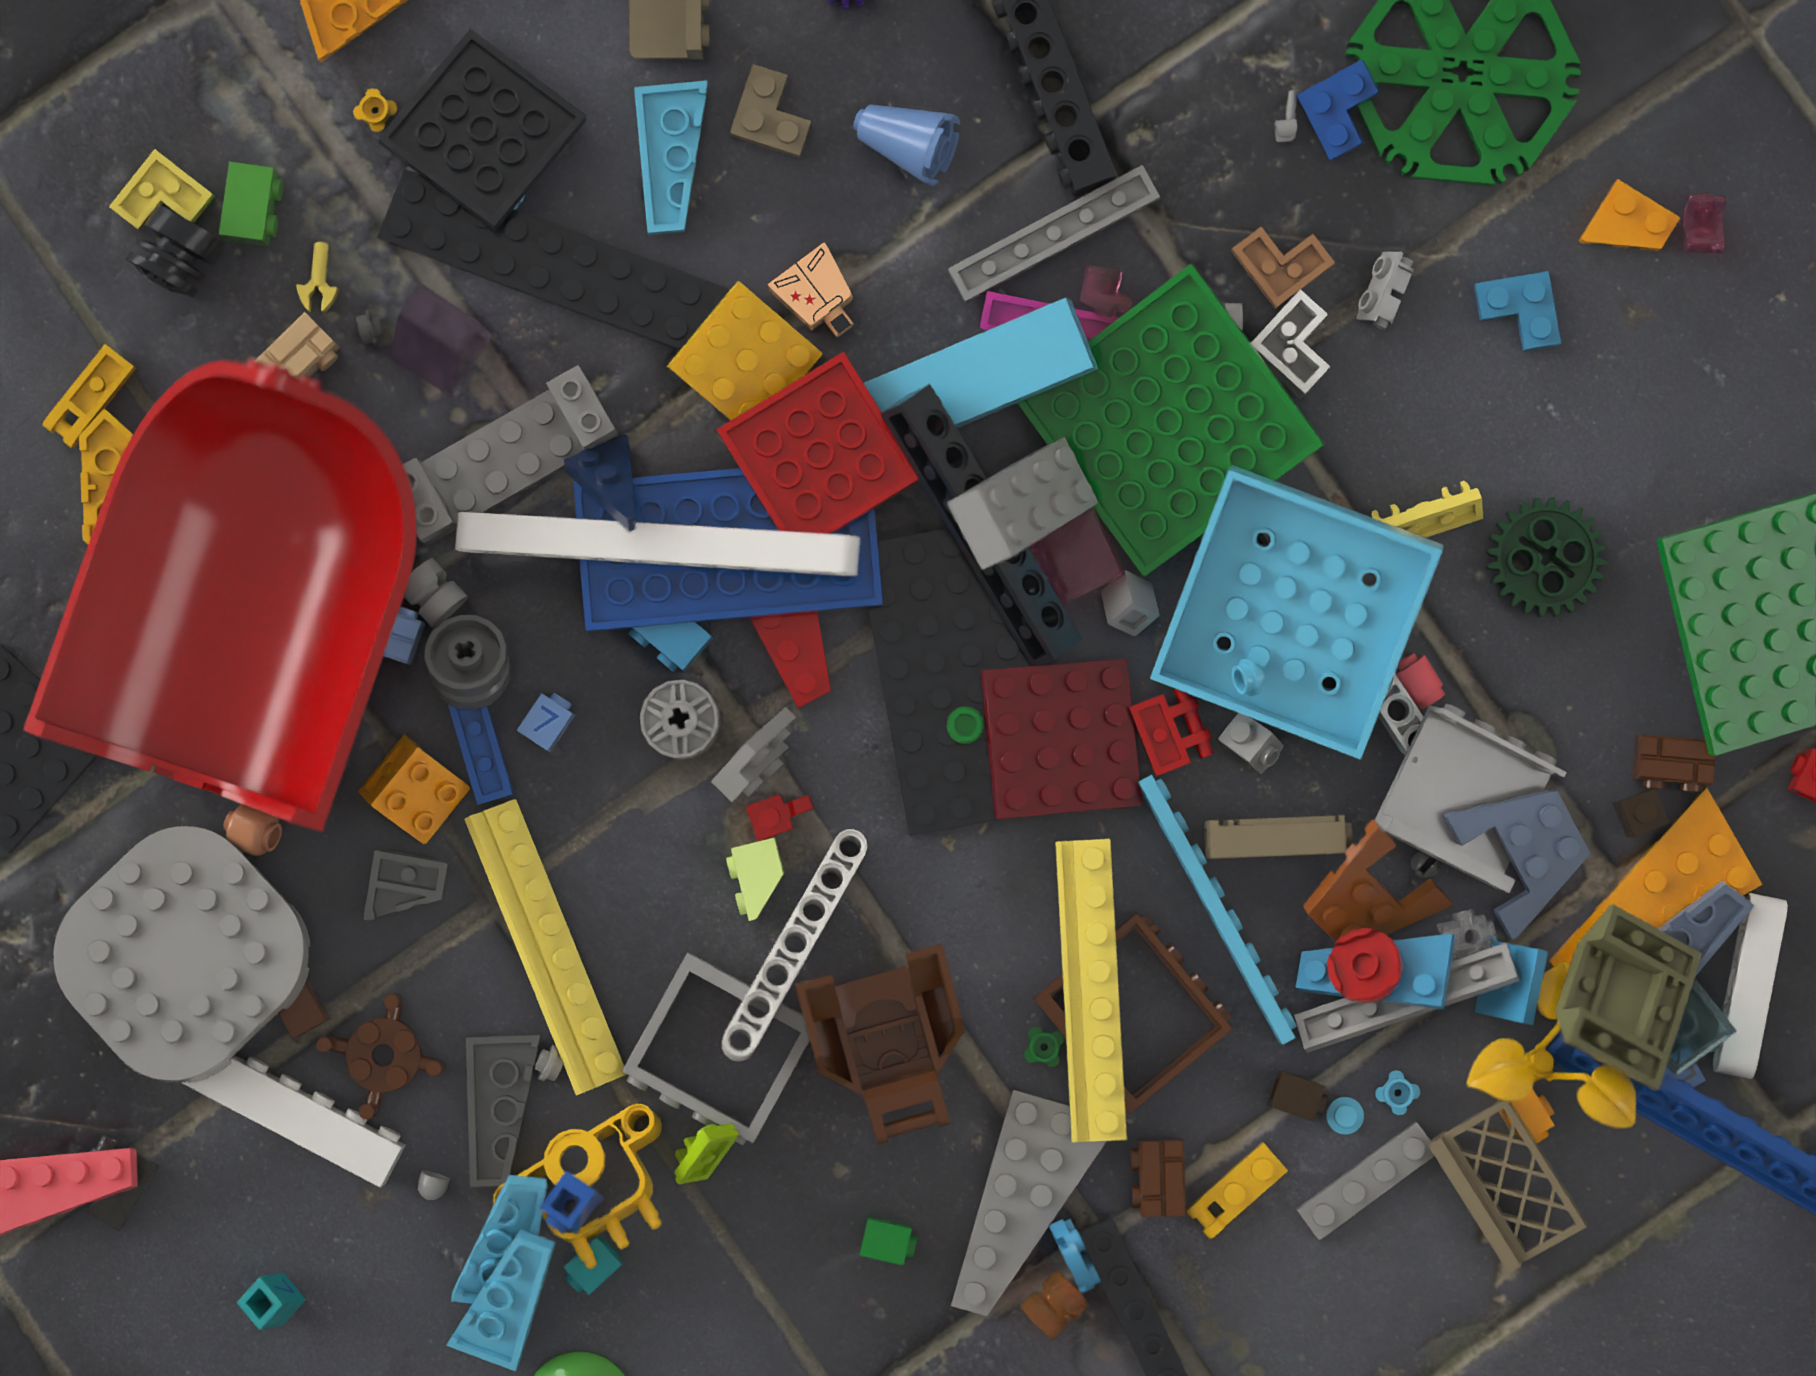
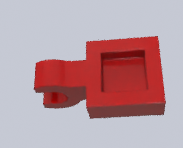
(773, 815)

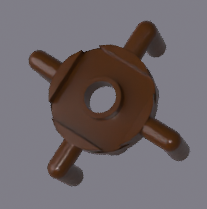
(361, 1059)

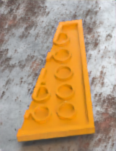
(1676, 871)

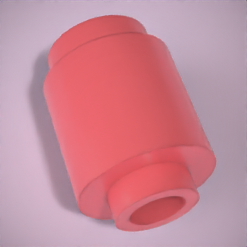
(1419, 680)

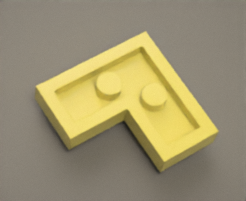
(159, 183)

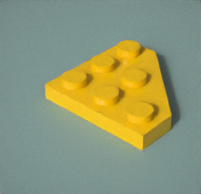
(101, 451)

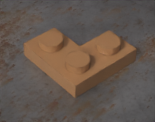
(1280, 274)

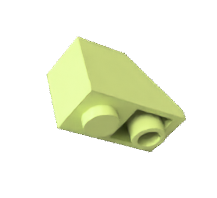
(758, 872)

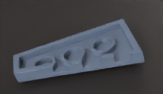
(1709, 920)

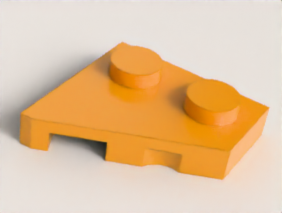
(1629, 220)

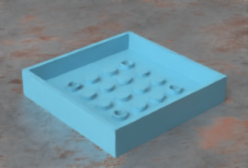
(1297, 610)

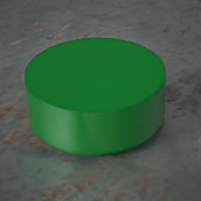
(965, 725)

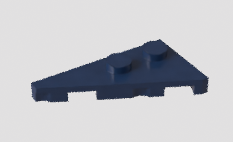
(607, 477)

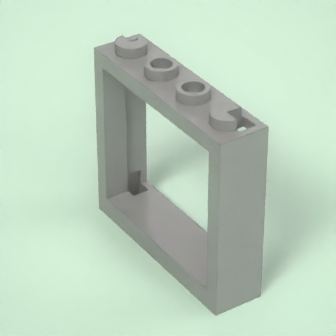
(675, 1096)

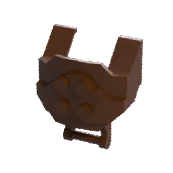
(887, 1037)

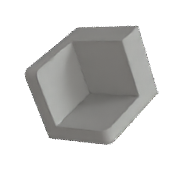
(1130, 603)

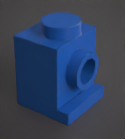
(567, 1191)

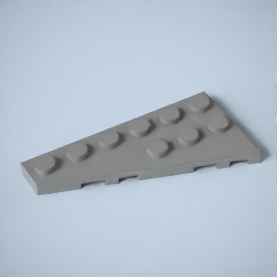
(1024, 1191)

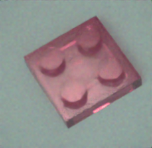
(1077, 557)

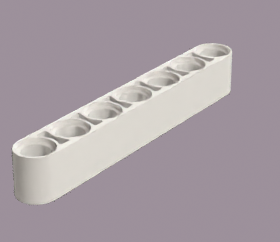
(800, 927)

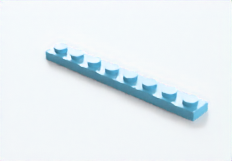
(1224, 921)

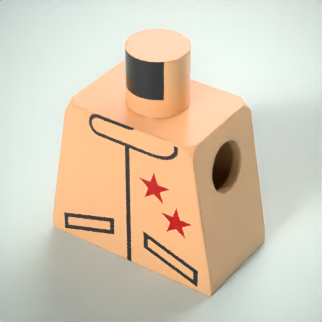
(815, 291)

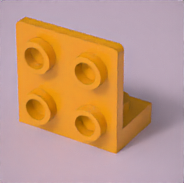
(413, 790)

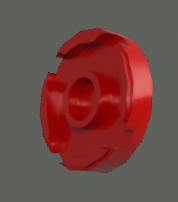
(1365, 965)

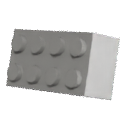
(1022, 503)

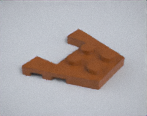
(1358, 900)

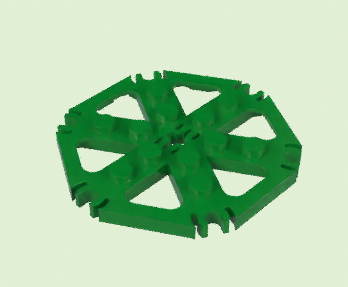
(1474, 103)

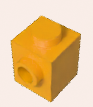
(1535, 1114)

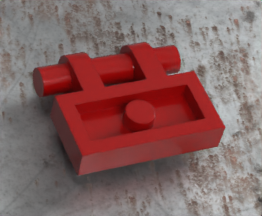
(1160, 734)

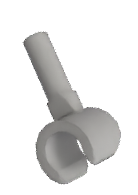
(1286, 129)

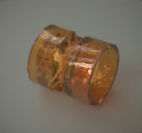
(1054, 1305)

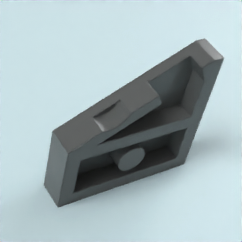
(403, 881)

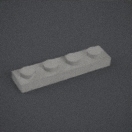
(1366, 1181)

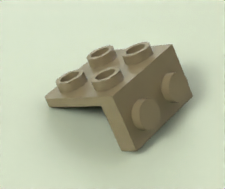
(668, 29)

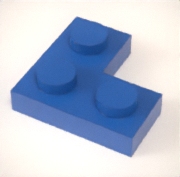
(1329, 106)

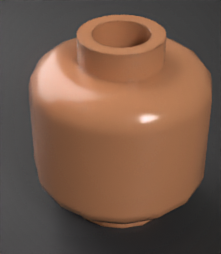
(252, 830)

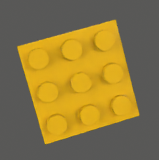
(743, 354)

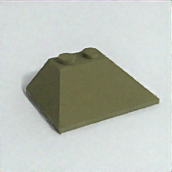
(1627, 995)

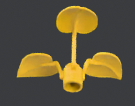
(1509, 1073)

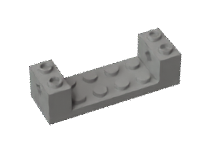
(507, 455)

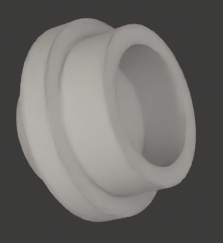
(548, 1064)

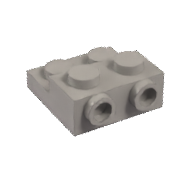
(755, 758)

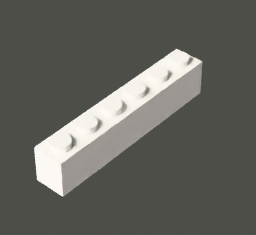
(305, 1118)

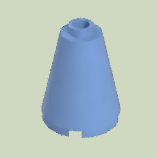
(910, 138)

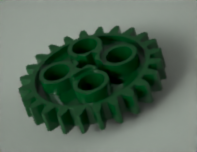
(1564, 529)

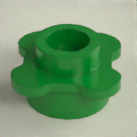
(1047, 1056)

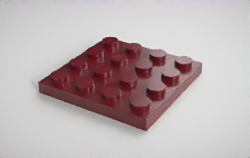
(1061, 738)

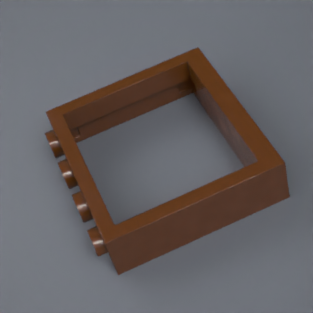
(1190, 983)

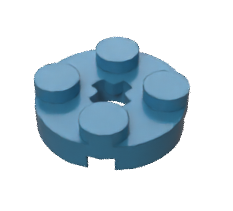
(1078, 1263)

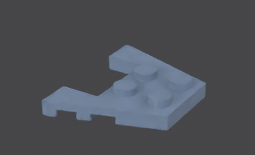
(1538, 842)

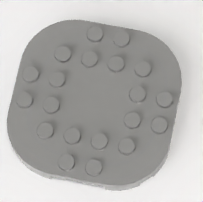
(181, 954)

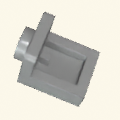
(1252, 742)

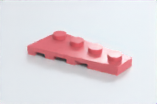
(59, 1183)

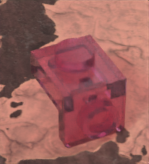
(1704, 224)
(1102, 292)

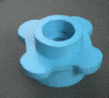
(1397, 1103)

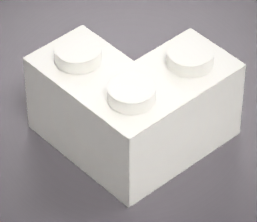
(1284, 348)

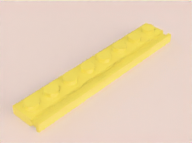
(545, 946)
(1091, 990)

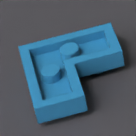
(1529, 300)

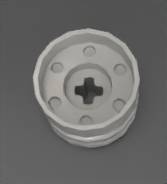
(699, 730)

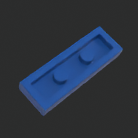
(482, 754)

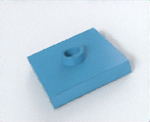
(1520, 999)

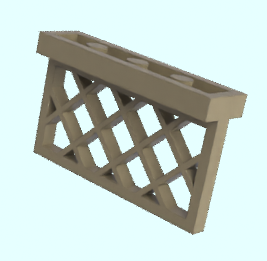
(1479, 1199)

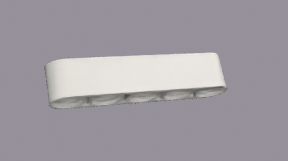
(1751, 985)

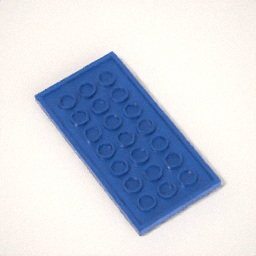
(658, 594)

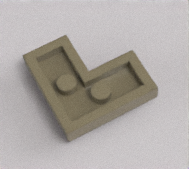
(759, 116)

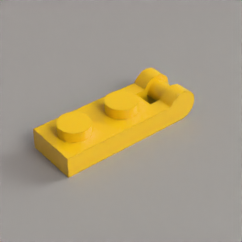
(89, 394)
(1237, 1189)

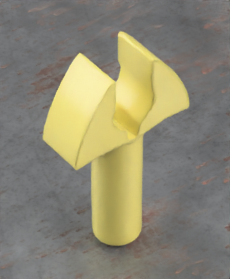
(318, 280)

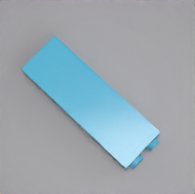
(997, 365)

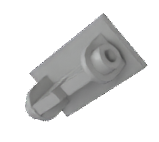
(1389, 273)

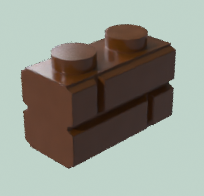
(1672, 761)
(1160, 1176)

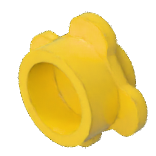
(364, 110)

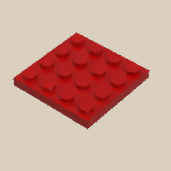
(819, 451)

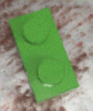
(250, 204)

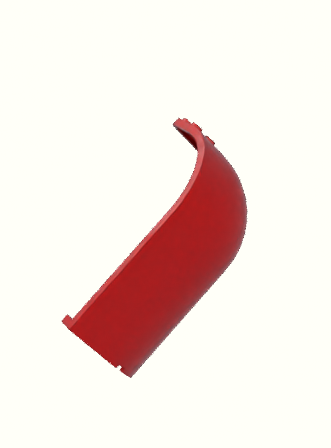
(236, 592)

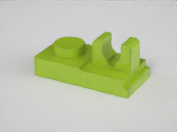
(704, 1152)

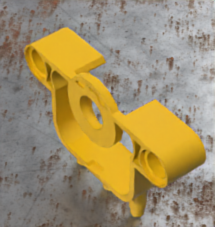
(631, 1142)

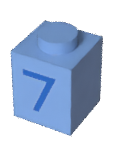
(547, 721)

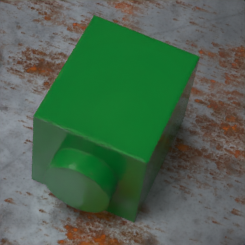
(888, 1241)

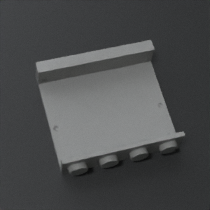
(1454, 769)

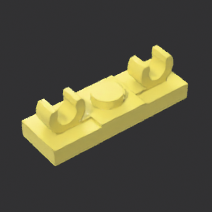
(1438, 515)

